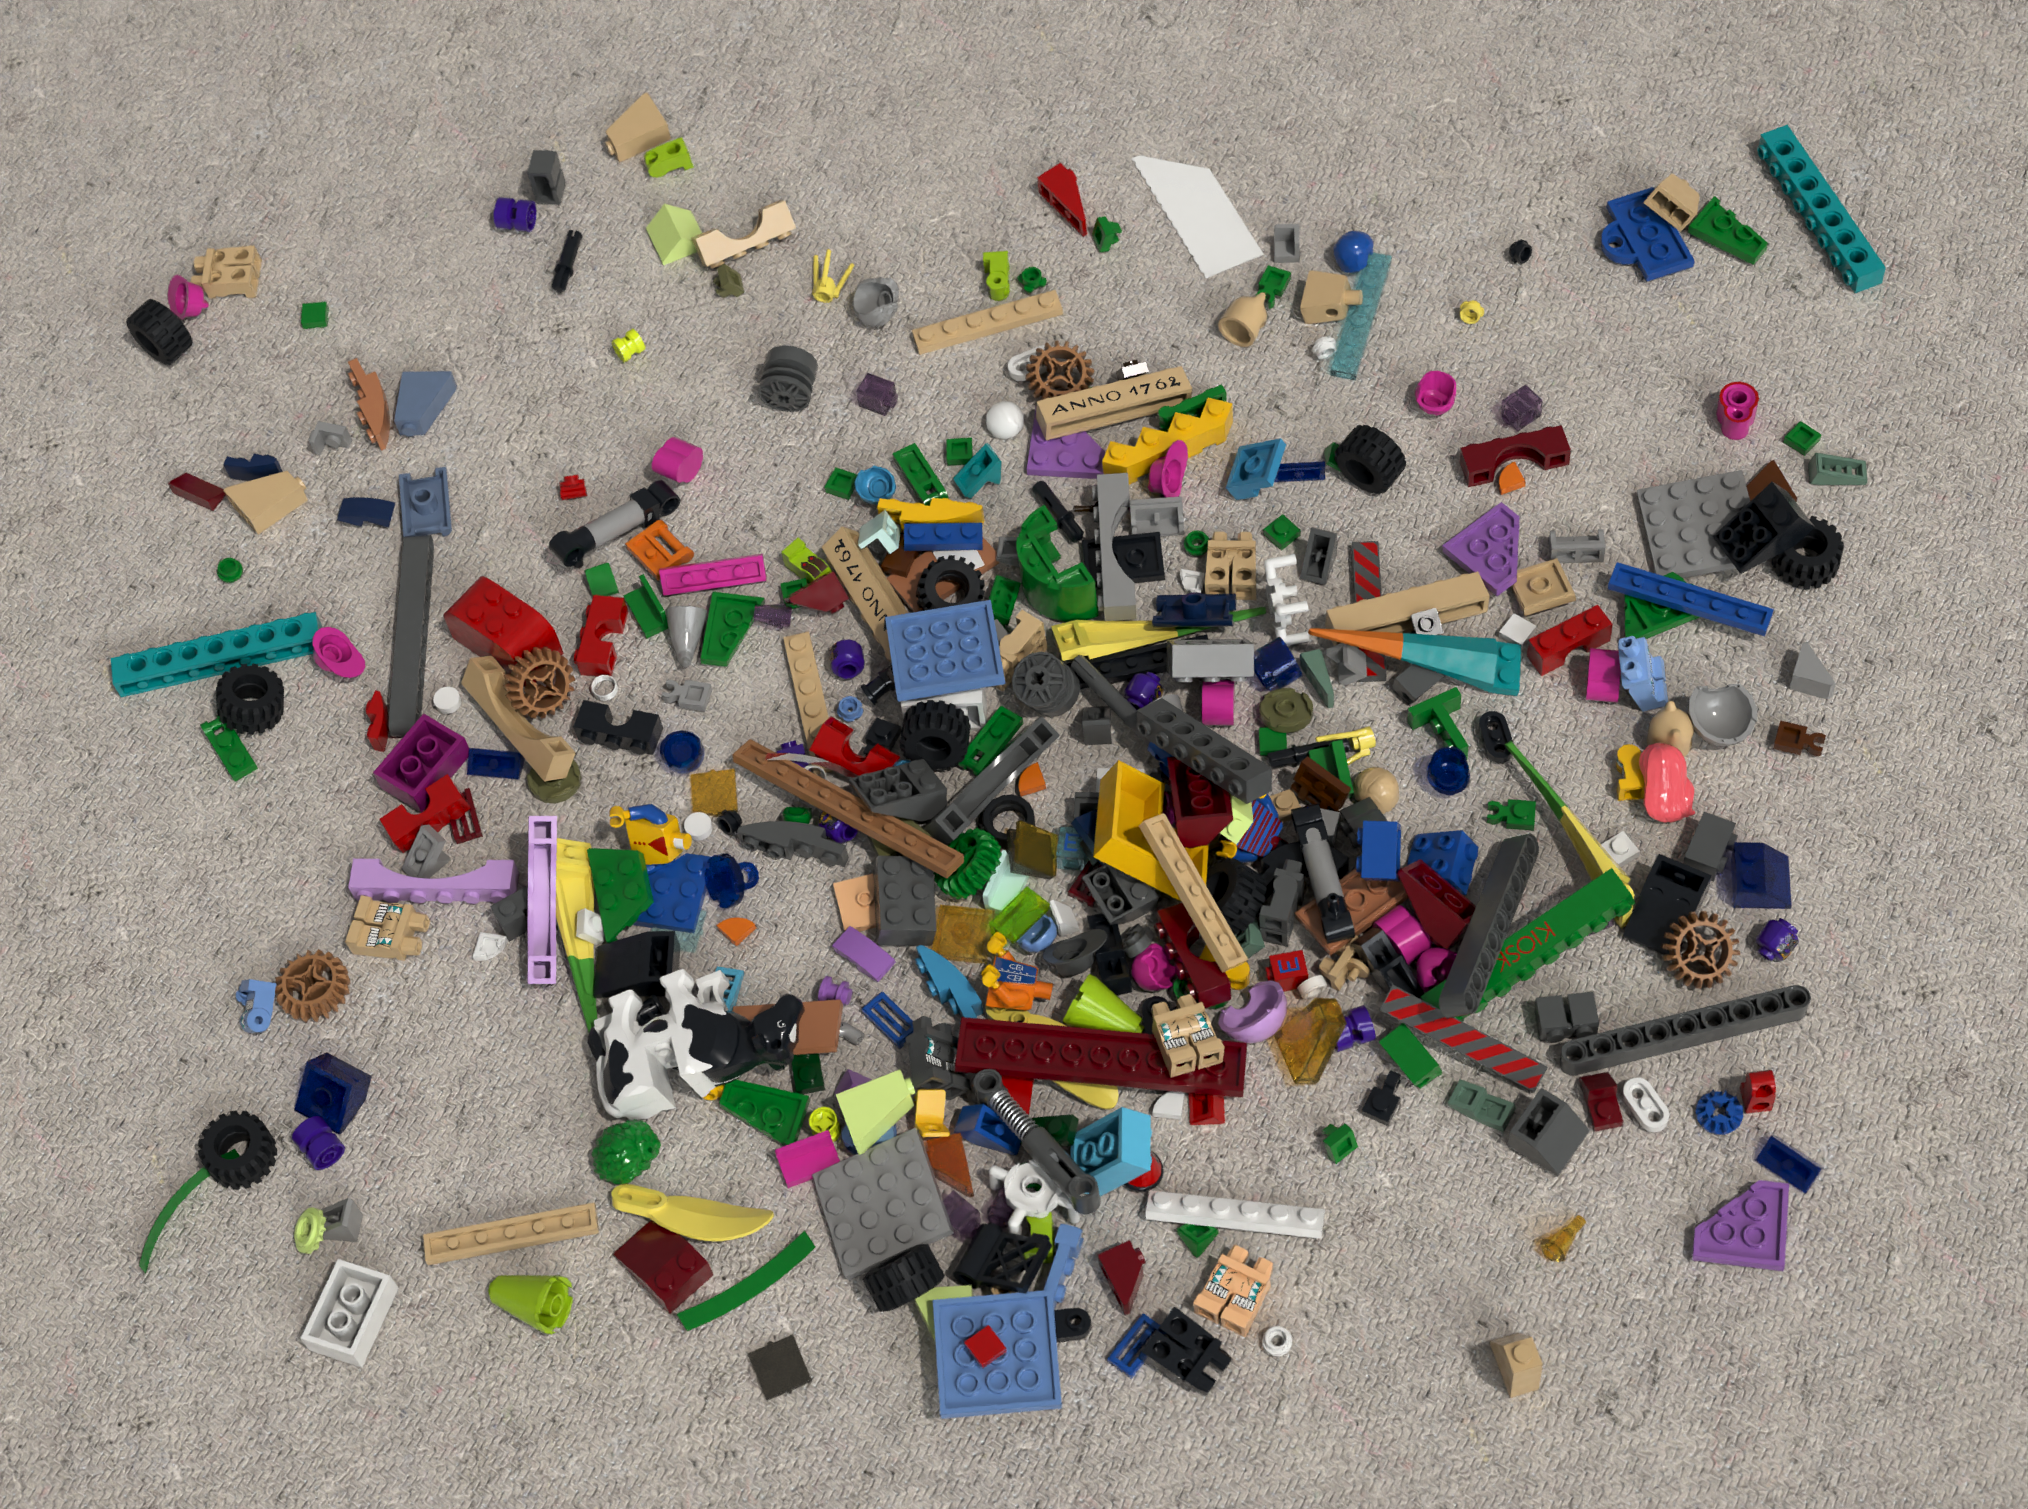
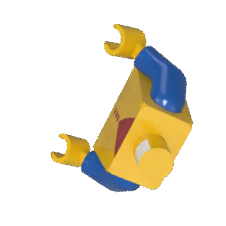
(652, 834)

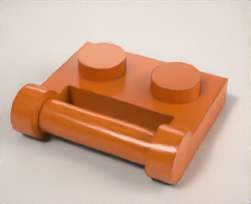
(653, 554)

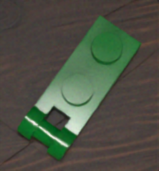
(1190, 406)
(919, 474)
(991, 739)
(229, 749)

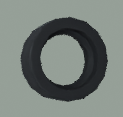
(1003, 804)

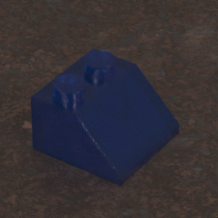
(1760, 877)
(332, 1091)

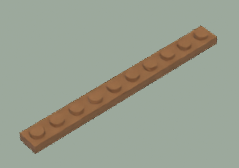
(849, 809)

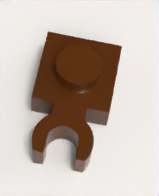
(1793, 739)

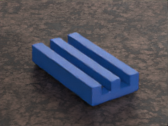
(873, 1004)
(1122, 1365)

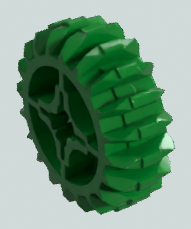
(980, 860)

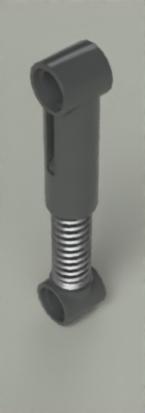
(1039, 1143)

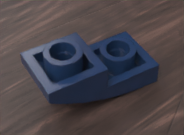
(256, 468)
(361, 509)

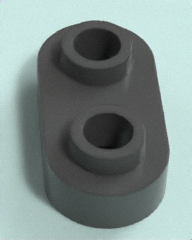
(1138, 940)

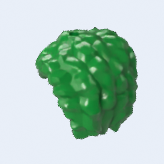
(625, 1151)

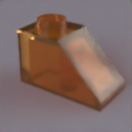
(950, 1163)

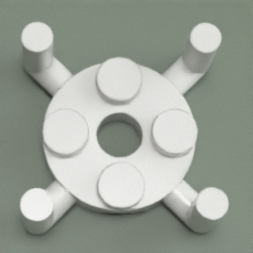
(1276, 592)
(1025, 1202)

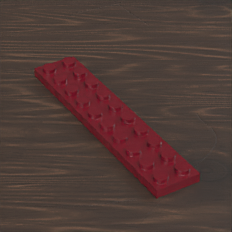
(1089, 1057)

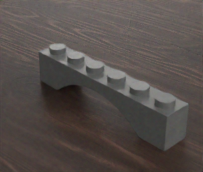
(991, 781)

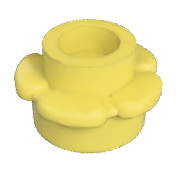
(1468, 315)

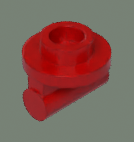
(572, 488)

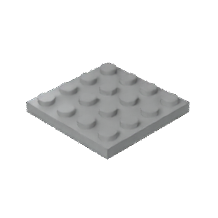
(1684, 518)
(882, 1203)

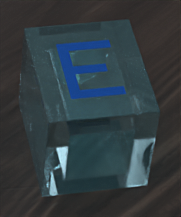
(1069, 852)

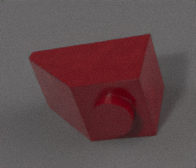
(820, 595)
(1123, 1272)

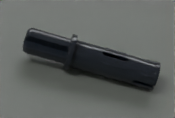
(564, 268)
(1063, 518)
(1298, 753)

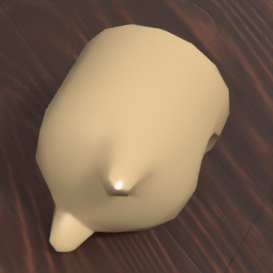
(1243, 320)
(1671, 727)

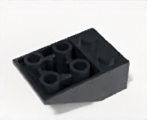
(1763, 528)
(1668, 892)
(636, 964)

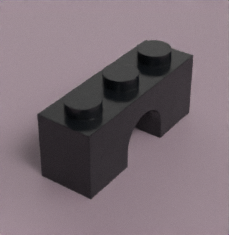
(637, 735)

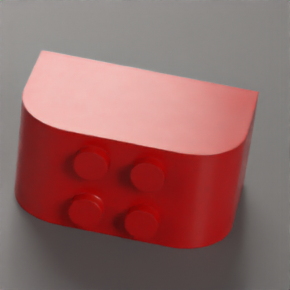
(498, 624)

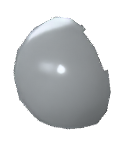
(1722, 714)

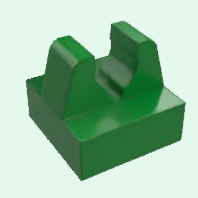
(1105, 233)
(1339, 1142)

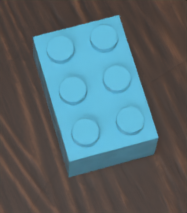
(1114, 1148)

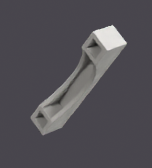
(1118, 589)

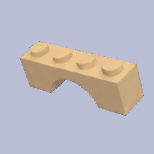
(772, 222)

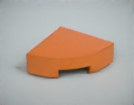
(1511, 479)
(1031, 780)
(736, 929)

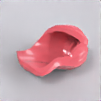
(1667, 787)

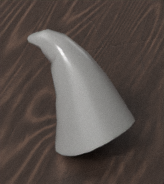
(685, 629)

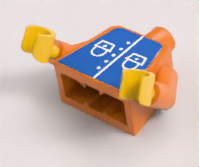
(1011, 982)

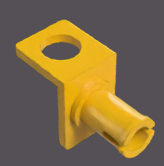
(930, 1112)

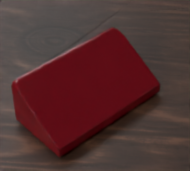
(197, 491)

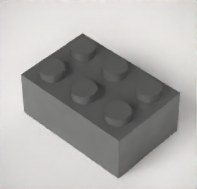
(903, 902)

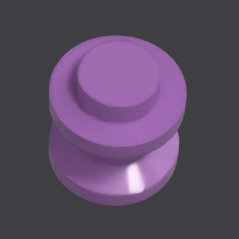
(832, 991)

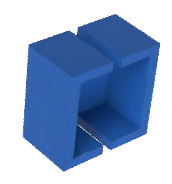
(1379, 850)

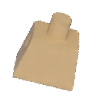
(1674, 201)
(1327, 297)

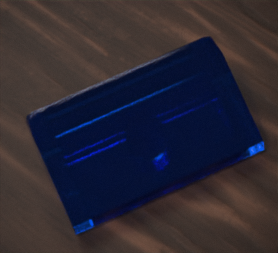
(1300, 472)
(495, 763)
(1789, 1163)

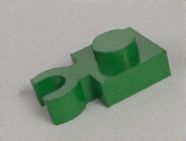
(1273, 283)
(1517, 815)

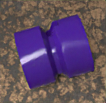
(515, 214)
(1358, 1029)
(318, 1142)

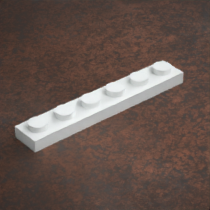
(1235, 1214)

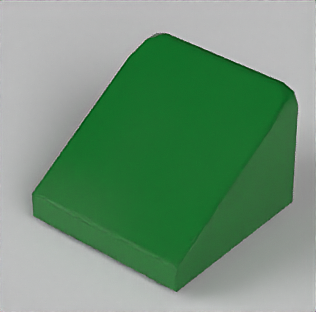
(601, 580)

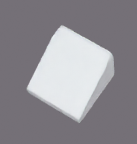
(1063, 918)

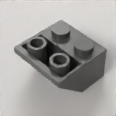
(1120, 895)
(1548, 1132)

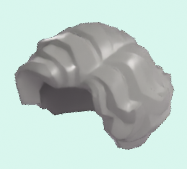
(876, 301)

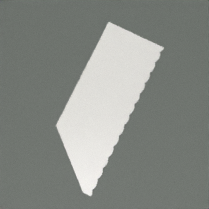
(1200, 214)

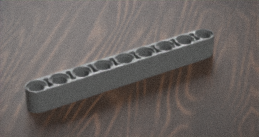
(411, 634)
(1489, 926)
(1676, 1040)

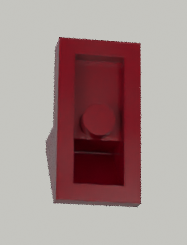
(1601, 1101)

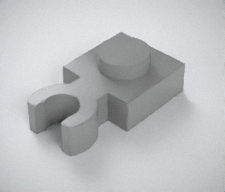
(692, 695)

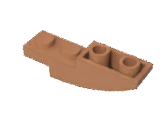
(372, 404)

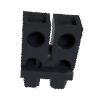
(1184, 1351)

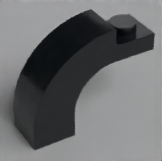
(1292, 851)

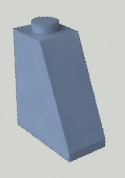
(422, 400)

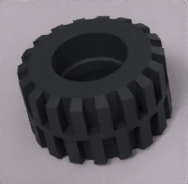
(159, 332)
(1370, 459)
(949, 570)
(1812, 570)
(244, 714)
(935, 734)
(1236, 891)
(223, 1136)
(903, 1277)

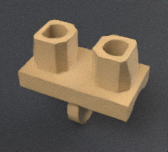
(1347, 967)

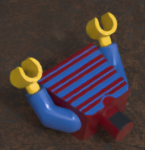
(1260, 836)

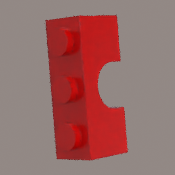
(603, 617)
(1551, 647)
(834, 746)
(445, 805)

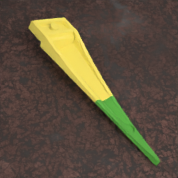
(1107, 637)
(1588, 848)
(574, 893)

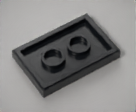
(1136, 554)

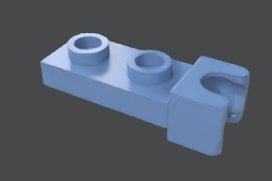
(1067, 1245)

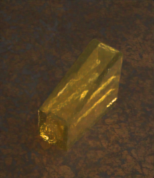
(1311, 1039)

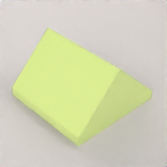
(673, 232)

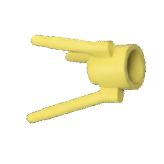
(825, 289)
(1359, 740)

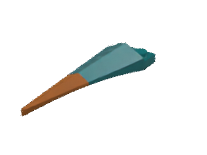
(1472, 660)

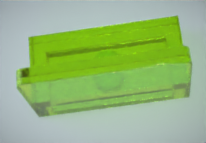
(1019, 915)

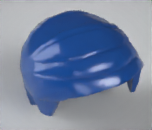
(1352, 251)

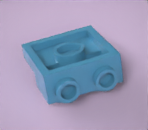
(1255, 468)

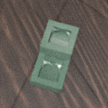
(1480, 1106)

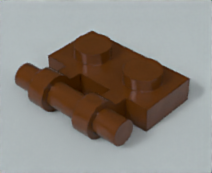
(1319, 786)

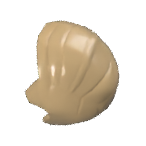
(1378, 785)

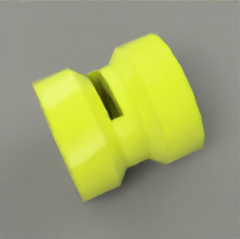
(628, 345)
(822, 1119)

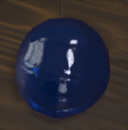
(682, 751)
(1448, 771)

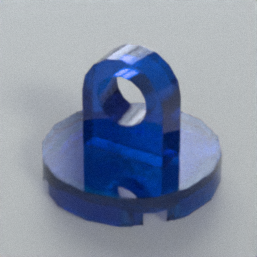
(726, 881)

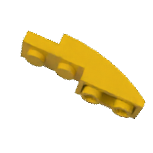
(939, 511)

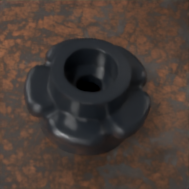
(1520, 251)
(729, 821)

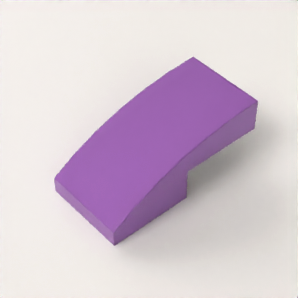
(864, 953)

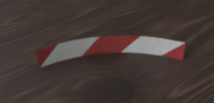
(813, 760)

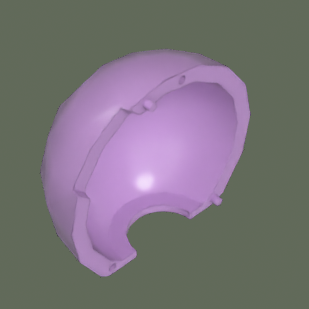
(1260, 1016)

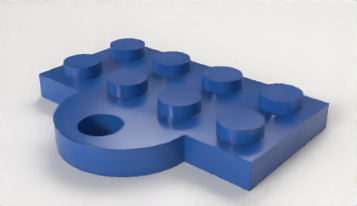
(1644, 238)

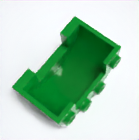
(1056, 595)

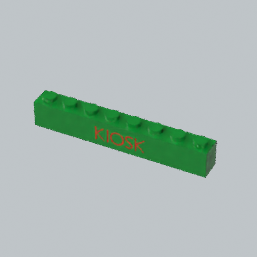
(1550, 935)

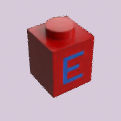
(1287, 969)

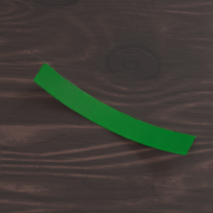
(171, 1206)
(750, 1286)

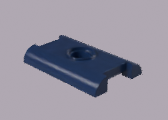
(1195, 610)

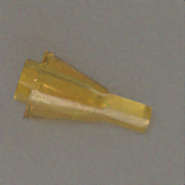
(1558, 1243)

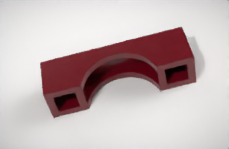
(1544, 447)
(1202, 977)

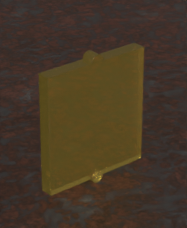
(714, 792)
(1036, 848)

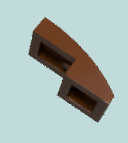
(899, 561)

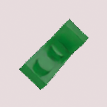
(1436, 712)

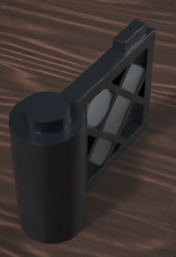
(985, 1255)

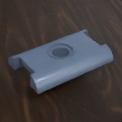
(425, 504)

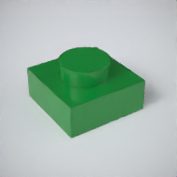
(1282, 532)

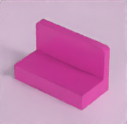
(806, 1157)

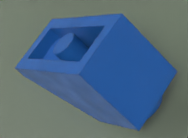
(986, 1129)

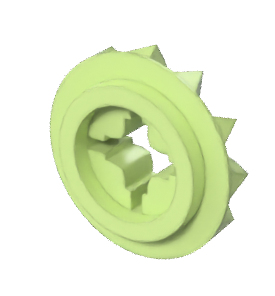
(309, 1230)

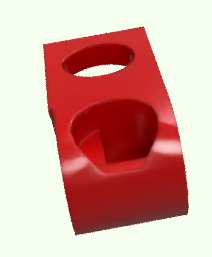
(1757, 1089)

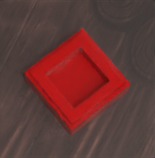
(985, 1346)

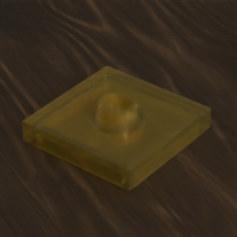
(963, 933)

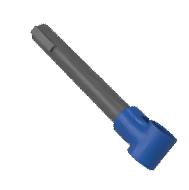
(1117, 703)

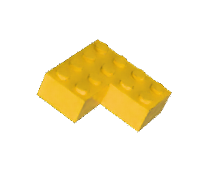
(1123, 804)

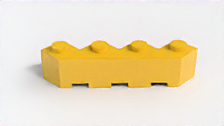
(1152, 443)

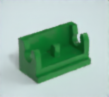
(1411, 1056)

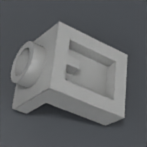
(329, 434)

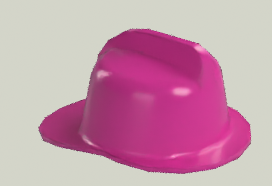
(185, 298)
(1168, 471)
(336, 653)

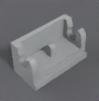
(1157, 515)
(1577, 548)

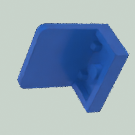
(1448, 854)

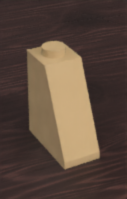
(637, 130)
(267, 499)
(1518, 1363)

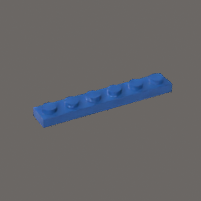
(1690, 599)

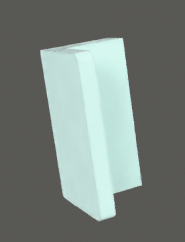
(884, 529)
(1003, 886)

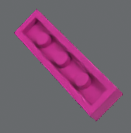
(713, 574)

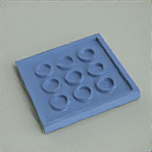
(944, 650)
(1015, 1382)

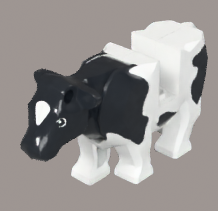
(696, 1036)

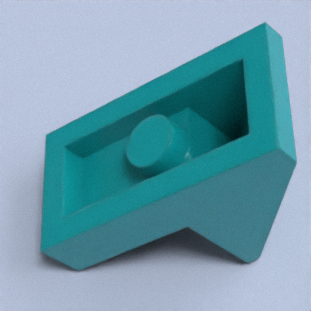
(981, 468)

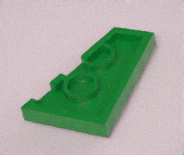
(1725, 232)
(727, 626)
(767, 1109)

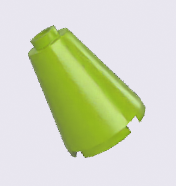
(1101, 1009)
(534, 1299)

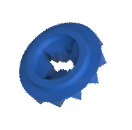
(1719, 1124)

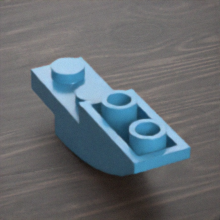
(948, 983)

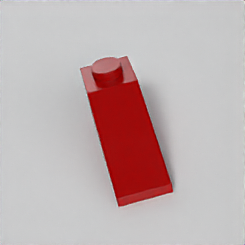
(1061, 191)

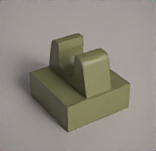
(728, 281)

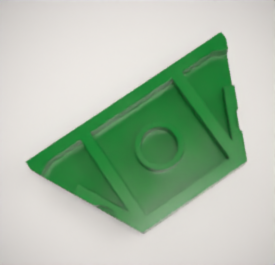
(1650, 619)
(620, 887)

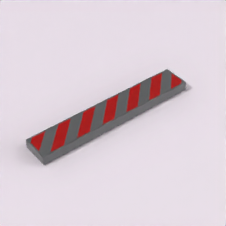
(1368, 586)
(1463, 1038)

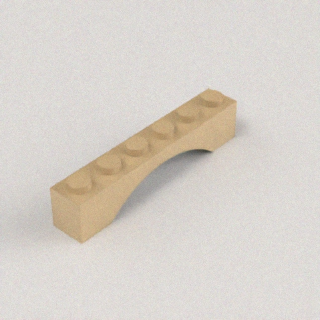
(545, 753)

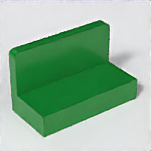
(646, 609)
(1334, 761)

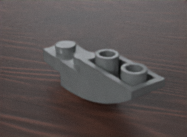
(784, 838)

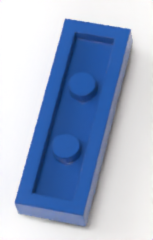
(943, 536)

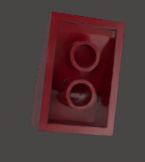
(1437, 903)
(664, 1264)

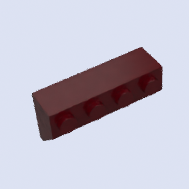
(1198, 805)

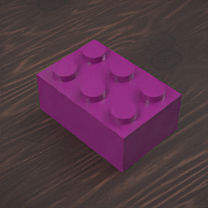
(420, 760)

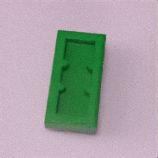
(1003, 598)

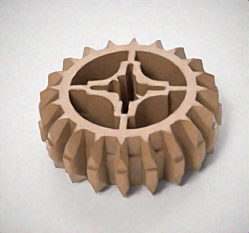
(1047, 358)
(531, 701)
(1678, 961)
(318, 993)

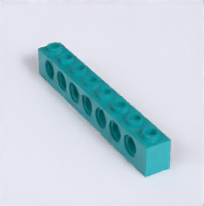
(1821, 209)
(214, 654)

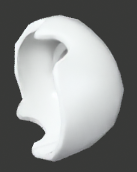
(1004, 420)

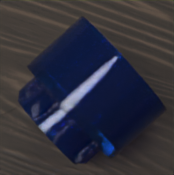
(1276, 665)

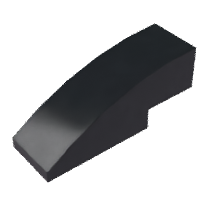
(1111, 956)
(1384, 963)

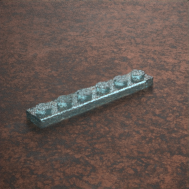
(1361, 317)

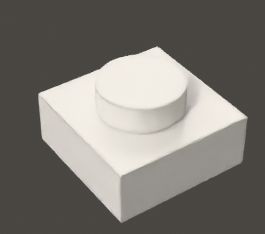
(1621, 849)
(589, 927)

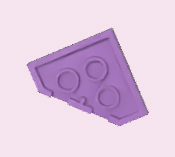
(1064, 456)
(1489, 548)
(1747, 1229)

